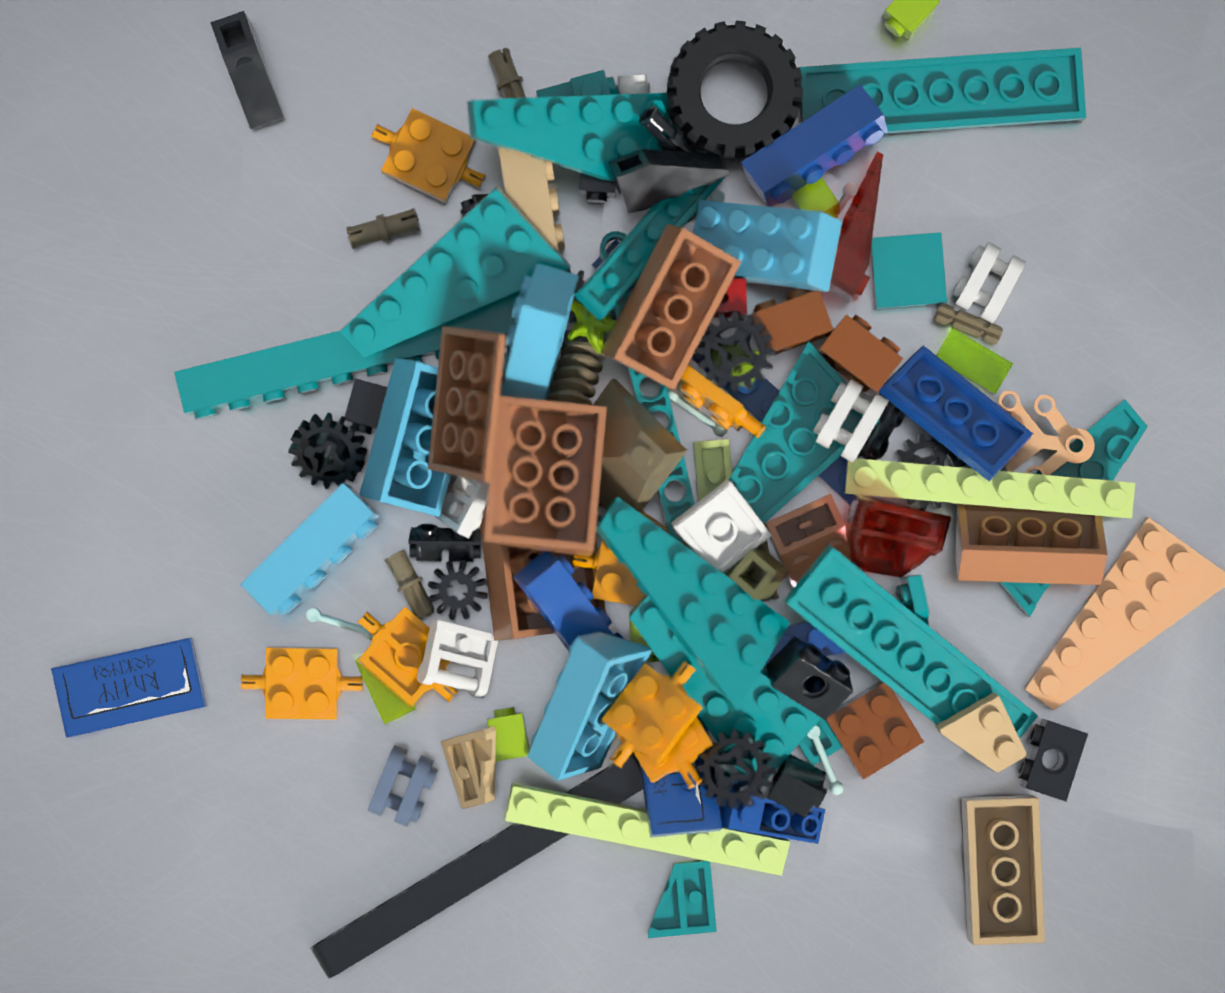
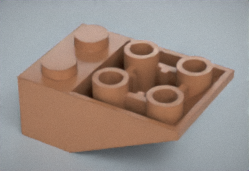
(804, 535)

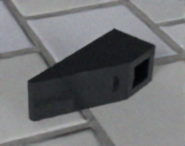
(247, 69)
(660, 174)

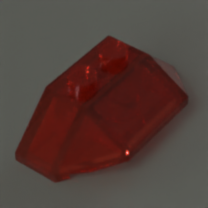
(892, 535)

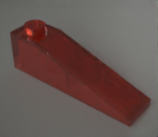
(856, 236)

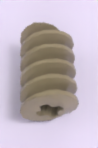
(576, 374)

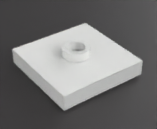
(721, 527)

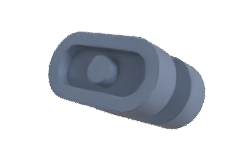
(421, 777)

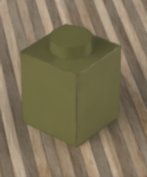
(759, 574)

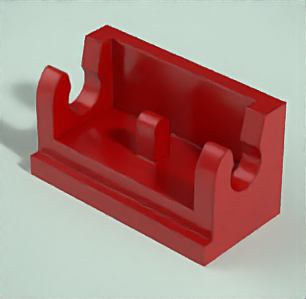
(734, 300)

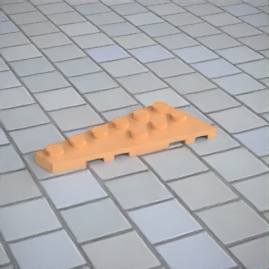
(1140, 596)

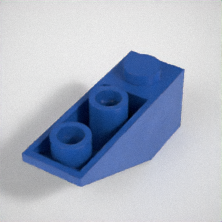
(774, 820)

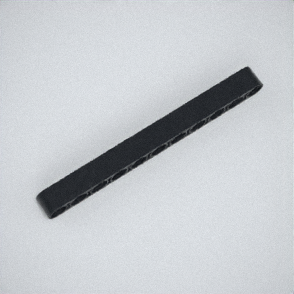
(462, 876)

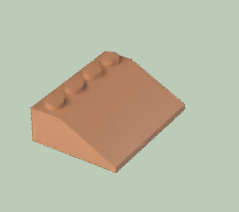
(466, 402)
(545, 475)
(510, 608)

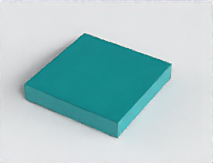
(908, 270)

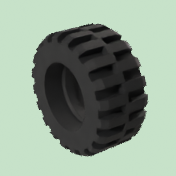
(743, 45)

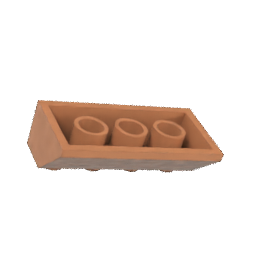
(671, 306)
(1029, 546)

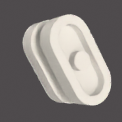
(969, 289)
(830, 427)

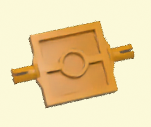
(428, 155)
(724, 408)
(612, 579)
(397, 653)
(301, 682)
(652, 714)
(684, 752)

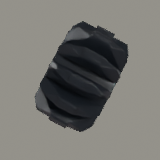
(453, 601)

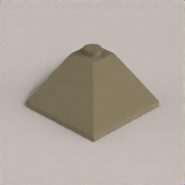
(635, 450)

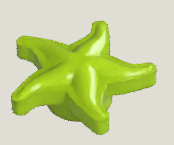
(590, 326)

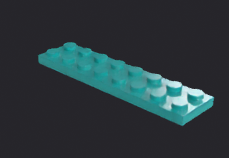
(958, 89)
(895, 642)

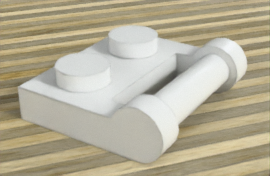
(460, 510)
(460, 646)

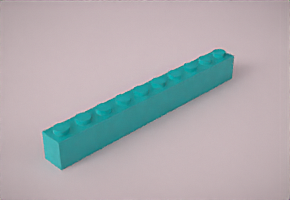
(315, 361)

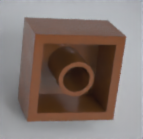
(793, 321)
(860, 354)
(873, 729)

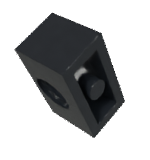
(810, 677)
(1057, 780)

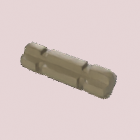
(968, 323)

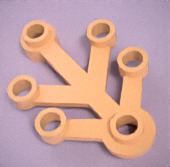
(1041, 441)

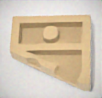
(985, 733)
(472, 765)

